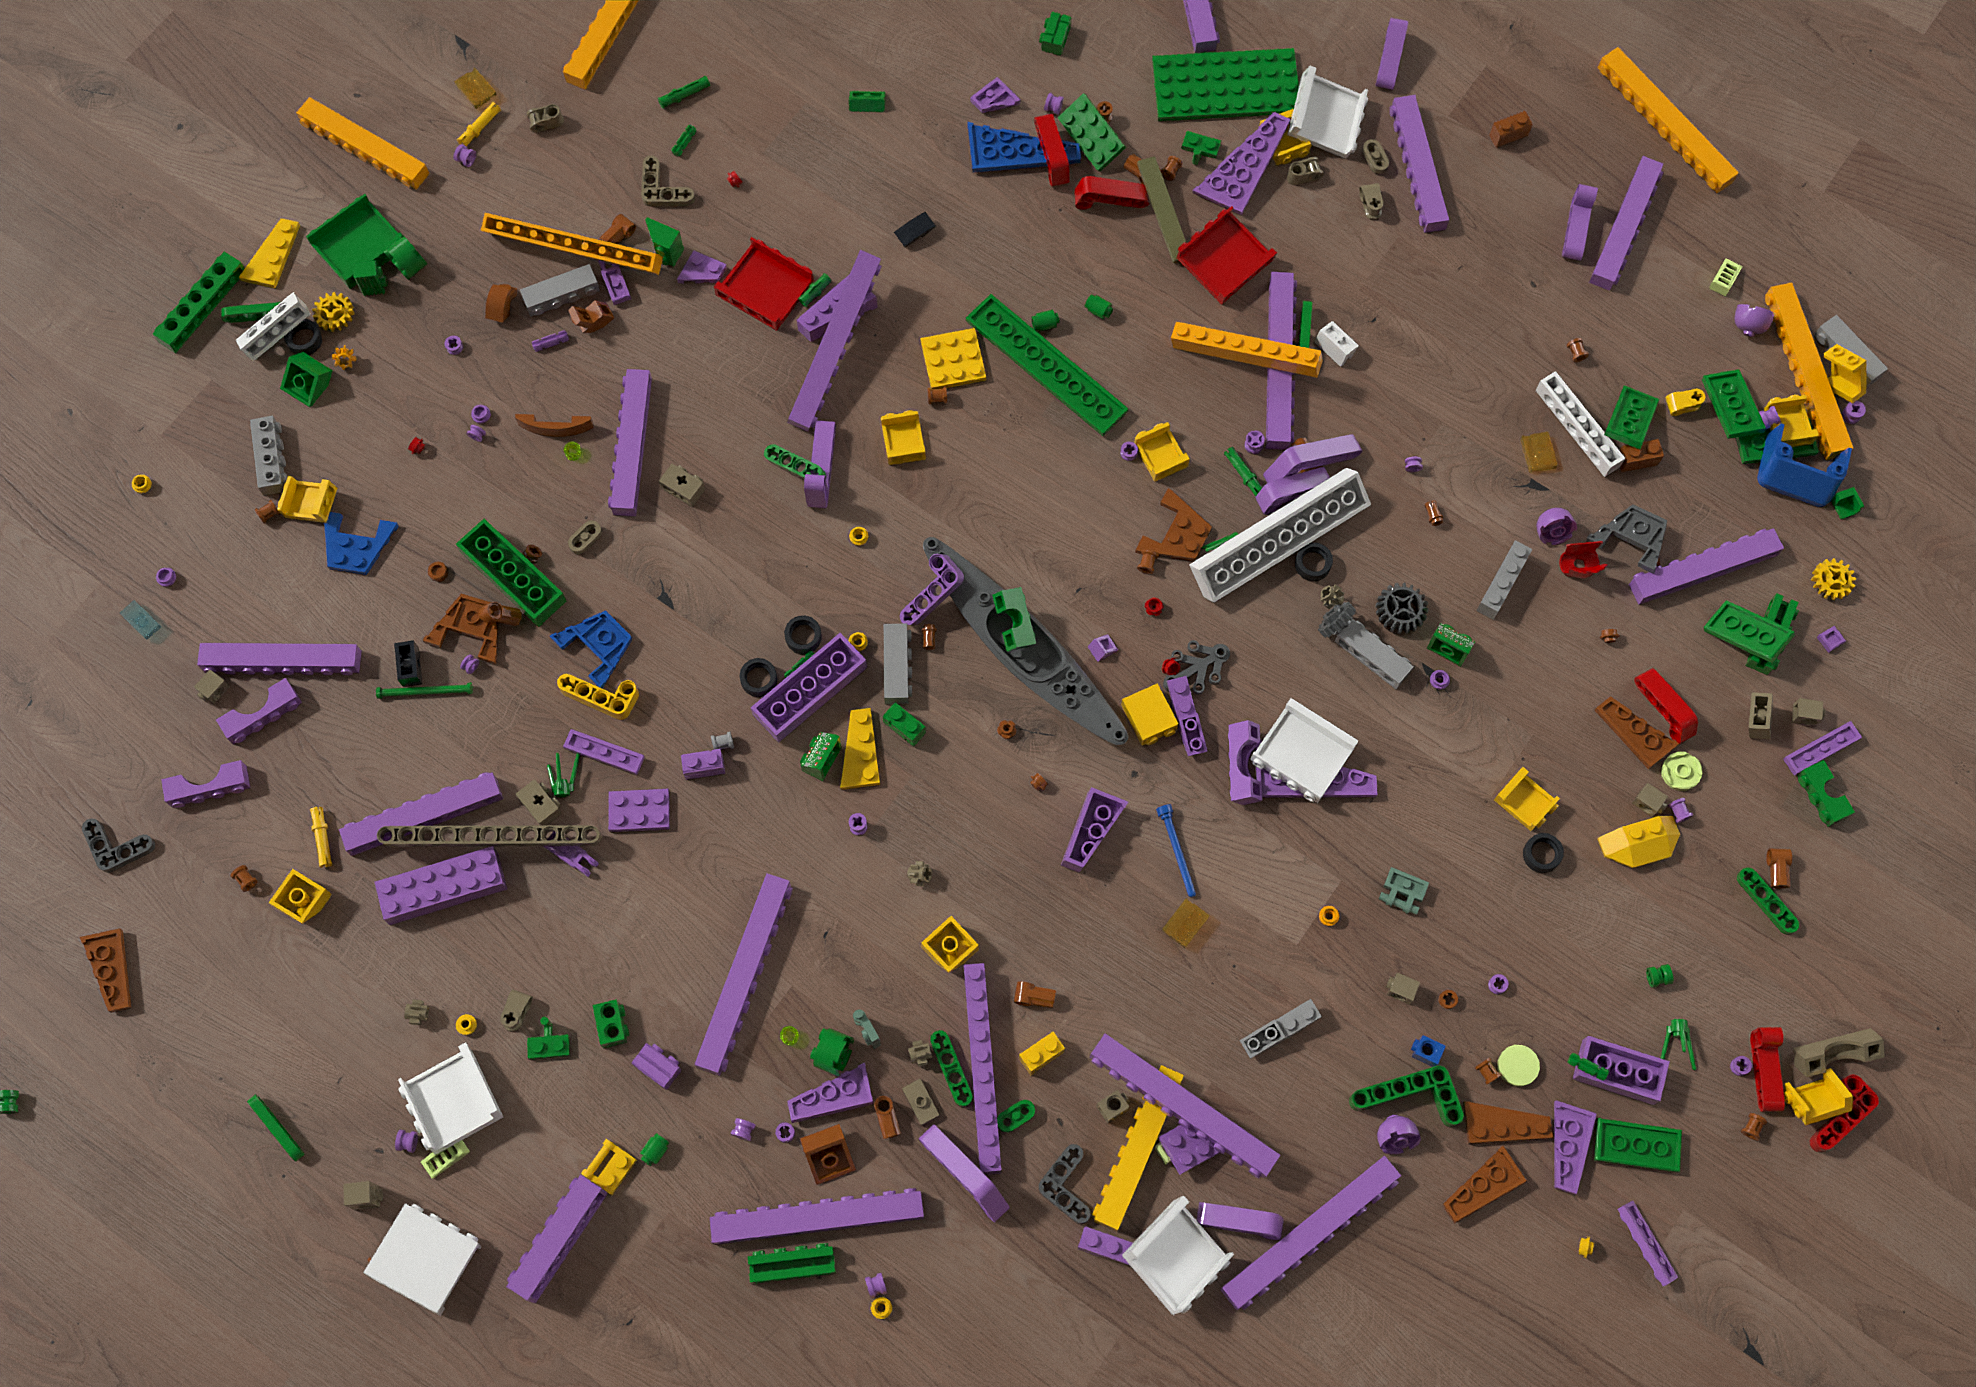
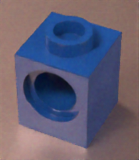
(1436, 1051)

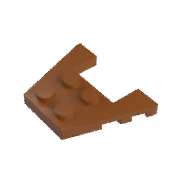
(1185, 534)
(465, 619)

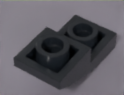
(915, 228)

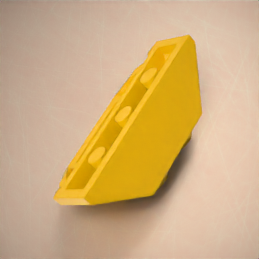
(1641, 842)

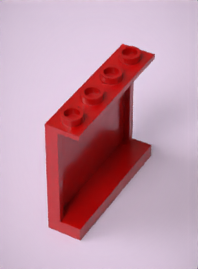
(1224, 256)
(765, 284)

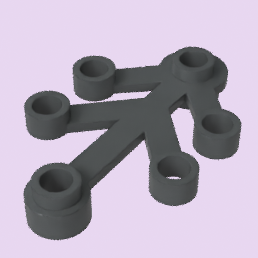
(1200, 665)

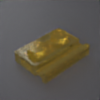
(475, 88)
(1538, 452)
(1185, 923)

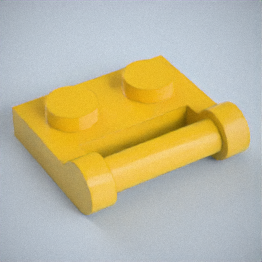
(614, 1171)

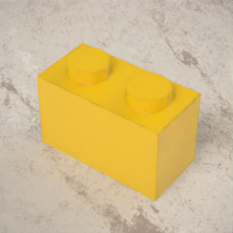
(1041, 1053)

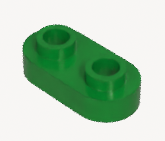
(1015, 1116)

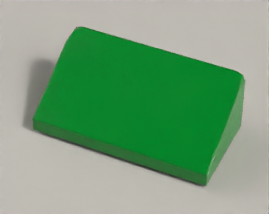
(867, 101)

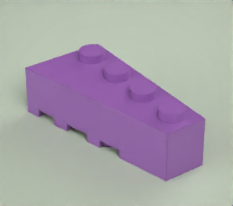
(1094, 821)

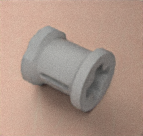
(722, 741)

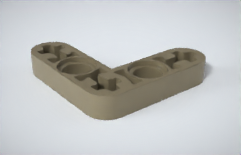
(654, 188)

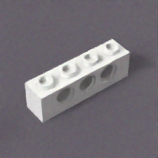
(273, 326)

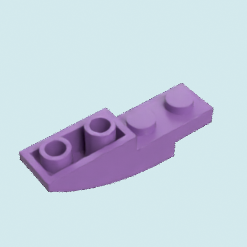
(1186, 716)

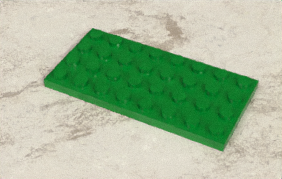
(1225, 84)

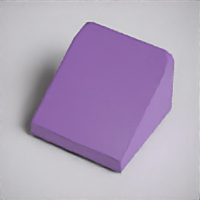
(1102, 647)

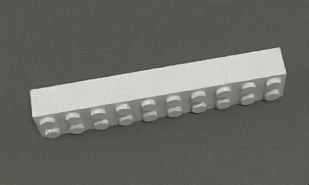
(1280, 534)

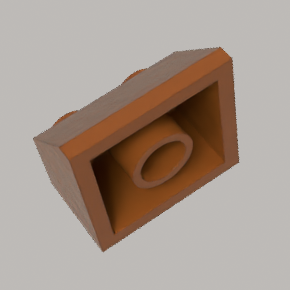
(827, 1154)

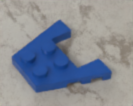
(354, 552)
(603, 637)

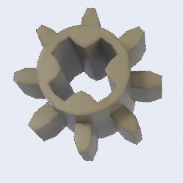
(1332, 596)
(919, 873)
(416, 1012)
(920, 1053)

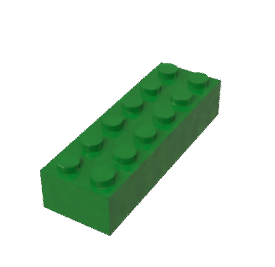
(511, 572)

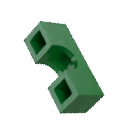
(1013, 603)
(1830, 809)

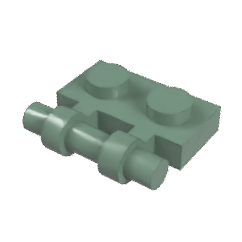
(1405, 885)
(868, 1032)

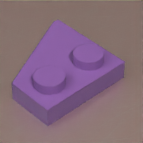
(994, 97)
(702, 269)

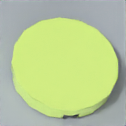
(1681, 771)
(1518, 1065)

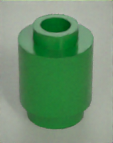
(1099, 306)
(1045, 320)
(654, 1150)

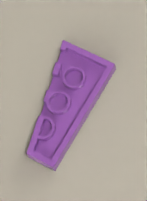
(834, 1096)
(1571, 1142)

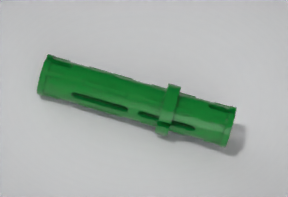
(677, 95)
(1248, 477)

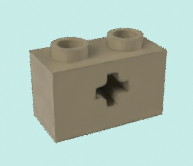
(688, 492)
(1761, 715)
(531, 795)
(362, 1195)

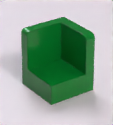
(1847, 503)

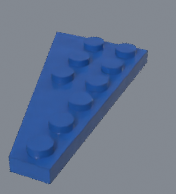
(1010, 149)

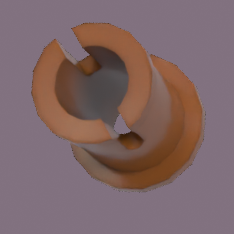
(1434, 513)
(929, 636)

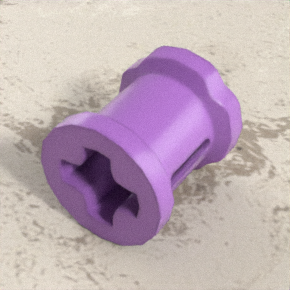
(1680, 810)
(858, 830)

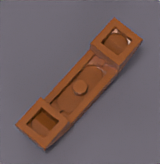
(555, 429)

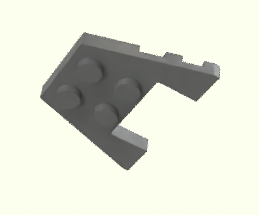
(1639, 529)

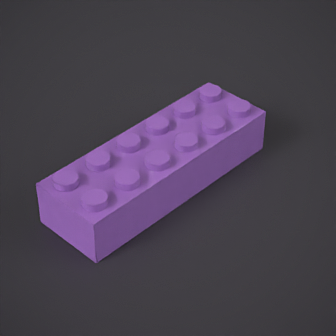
(809, 687)
(440, 885)
(557, 1239)

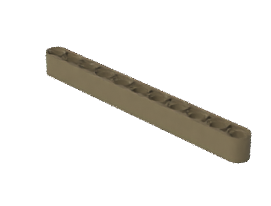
(480, 832)

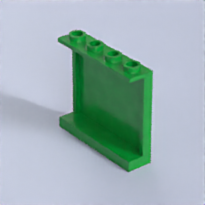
(353, 236)

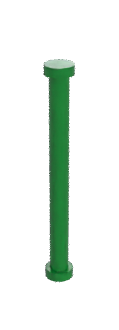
(424, 690)

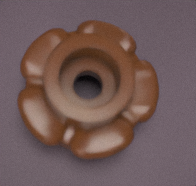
(1609, 635)
(1006, 734)
(1038, 782)

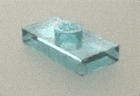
(140, 619)

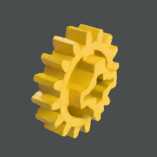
(331, 310)
(1842, 578)

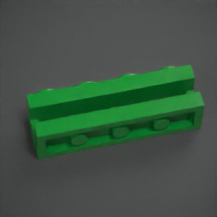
(1782, 614)
(791, 1264)

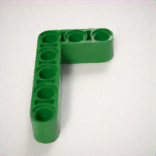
(1410, 1089)

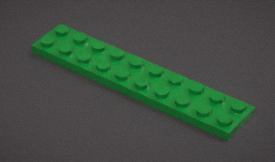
(1047, 365)

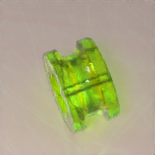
(574, 446)
(794, 1031)

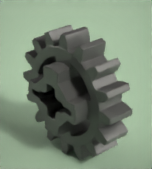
(1336, 619)

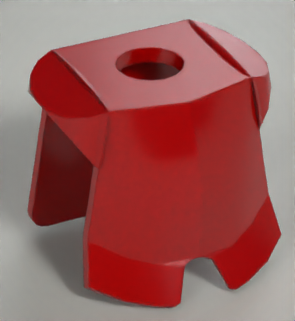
(1584, 552)

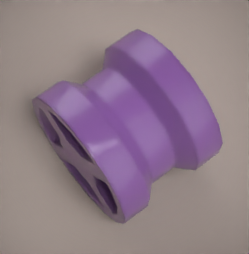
(1053, 103)
(464, 155)
(1853, 416)
(1770, 417)
(1254, 437)
(743, 1129)
(406, 1141)
(876, 1285)

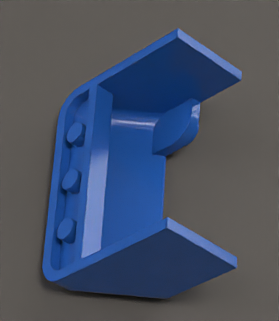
(1796, 479)

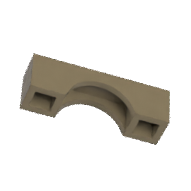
(1860, 1045)

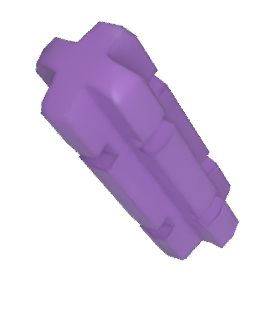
(550, 340)

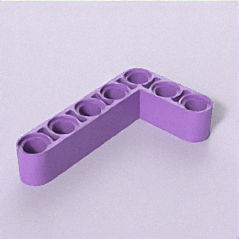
(1313, 455)
(815, 485)
(965, 1172)

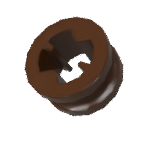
(532, 553)

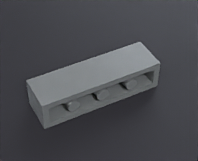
(560, 290)
(1837, 332)
(1504, 580)
(1374, 653)
(896, 664)

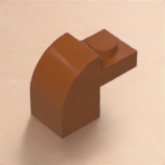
(499, 302)
(593, 317)

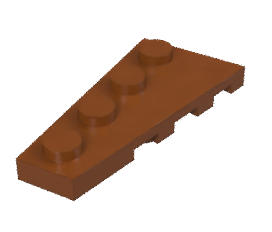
(1641, 738)
(109, 966)
(1499, 1124)
(1489, 1183)

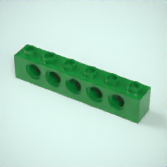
(199, 311)

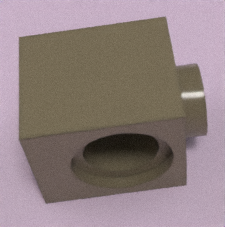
(211, 687)
(1808, 712)
(1650, 800)
(1402, 988)
(1109, 1114)

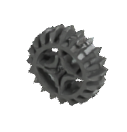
(1411, 619)

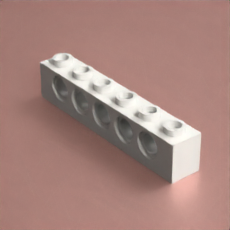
(1580, 424)

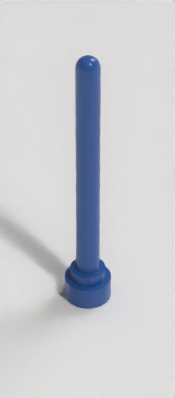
(1165, 813)

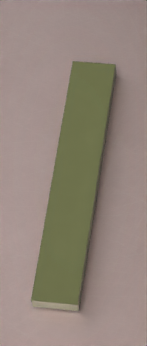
(1162, 205)

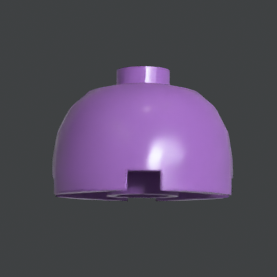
(1753, 320)
(1555, 526)
(1397, 1133)

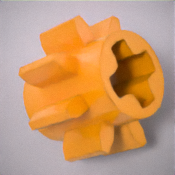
(344, 352)

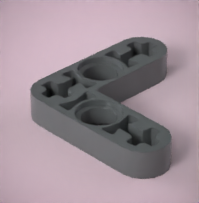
(109, 852)
(1058, 1181)

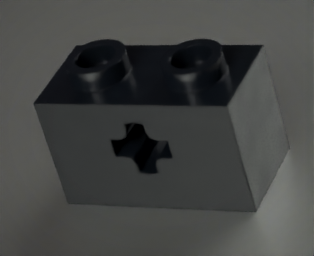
(408, 663)

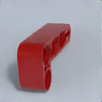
(1053, 149)
(1110, 191)
(1669, 704)
(1767, 1068)
(1843, 1120)

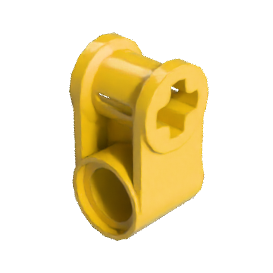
(1685, 401)

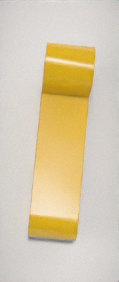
(596, 693)

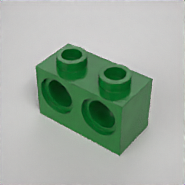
(605, 1025)

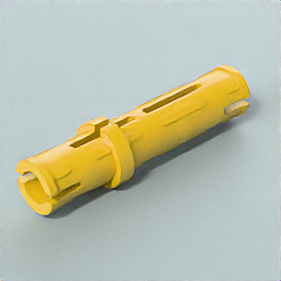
(474, 130)
(319, 828)

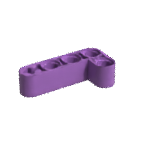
(1391, 53)
(1578, 222)
(1289, 489)
(930, 591)
(1243, 1220)

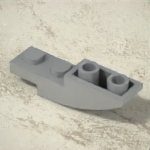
(1280, 1029)

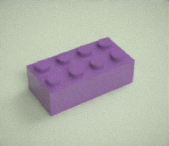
(1630, 1071)

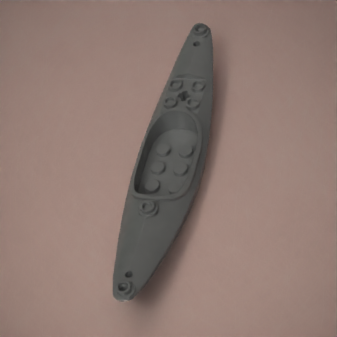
(1041, 667)

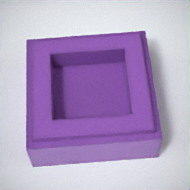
(1831, 639)

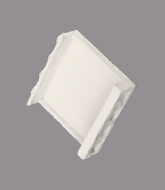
(1327, 114)
(1304, 751)
(450, 1101)
(1176, 1257)
(422, 1258)

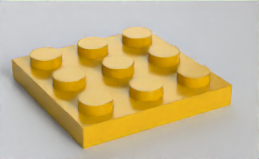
(953, 359)

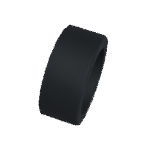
(310, 347)
(1313, 575)
(803, 620)
(755, 663)
(1553, 842)

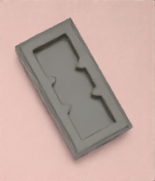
(920, 1102)

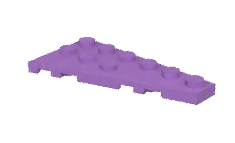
(1241, 171)
(1345, 784)

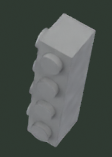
(268, 455)

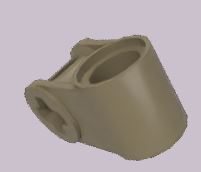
(545, 118)
(1307, 171)
(1372, 200)
(517, 1007)

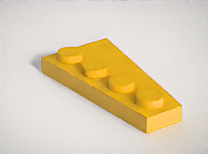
(271, 257)
(860, 758)

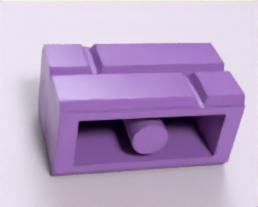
(703, 764)
(657, 1066)

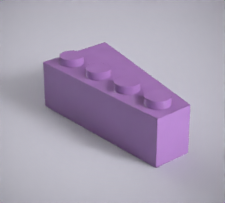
(816, 319)

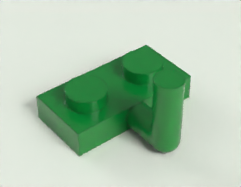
(1200, 145)
(548, 1045)

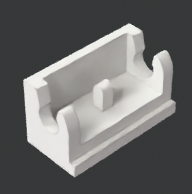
(1336, 343)

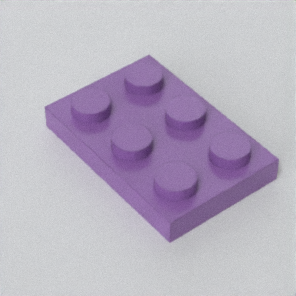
(639, 810)
(1186, 1148)

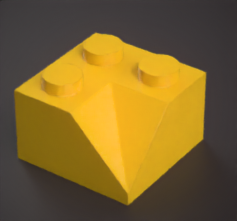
(299, 897)
(950, 945)

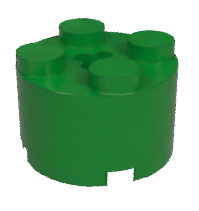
(405, 257)
(832, 1051)

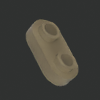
(1375, 158)
(582, 536)

